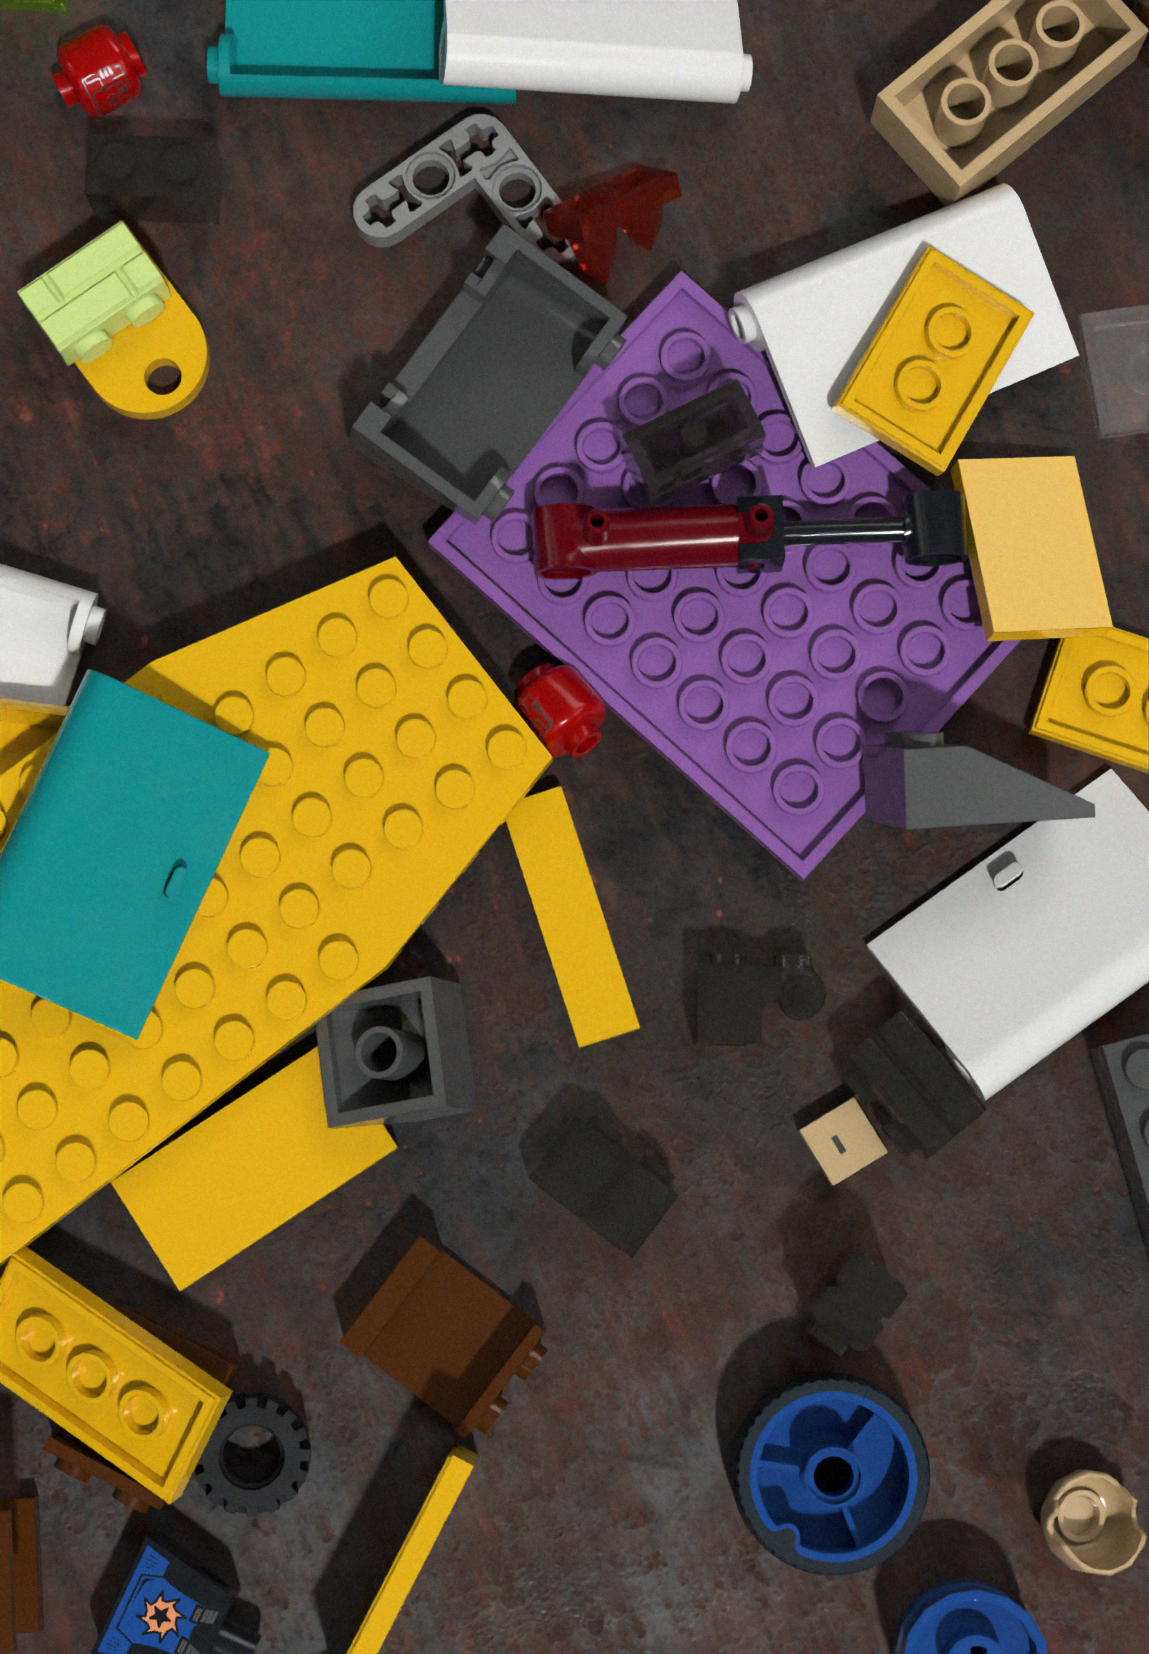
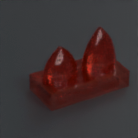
(625, 201)

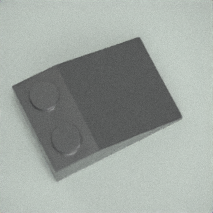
(932, 784)

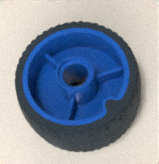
(776, 1463)

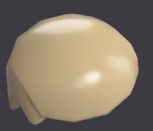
(1092, 1523)

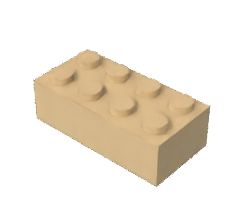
(1002, 86)

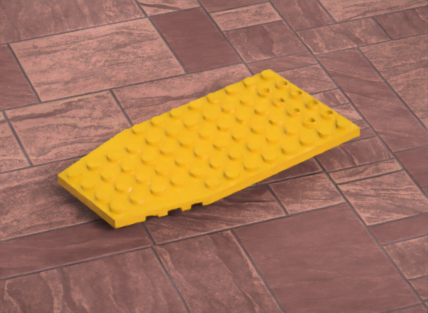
(372, 804)

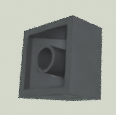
(396, 1055)

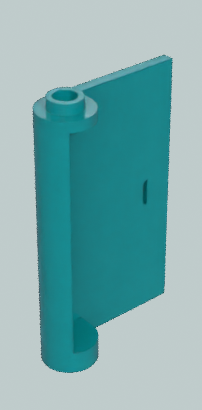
(337, 52)
(103, 827)

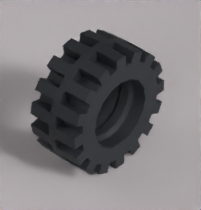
(282, 1483)

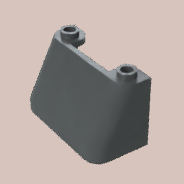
(490, 378)

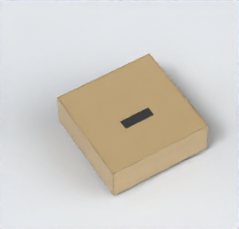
(842, 1141)

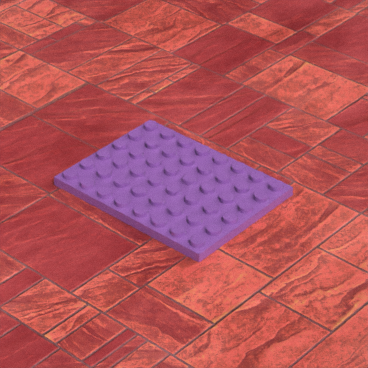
(731, 676)

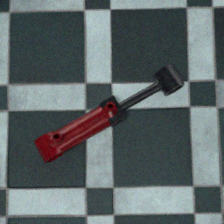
(748, 535)

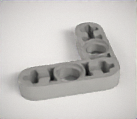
(483, 173)

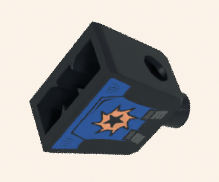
(173, 1607)

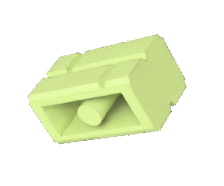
(96, 295)

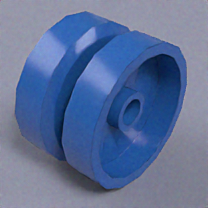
(965, 1615)

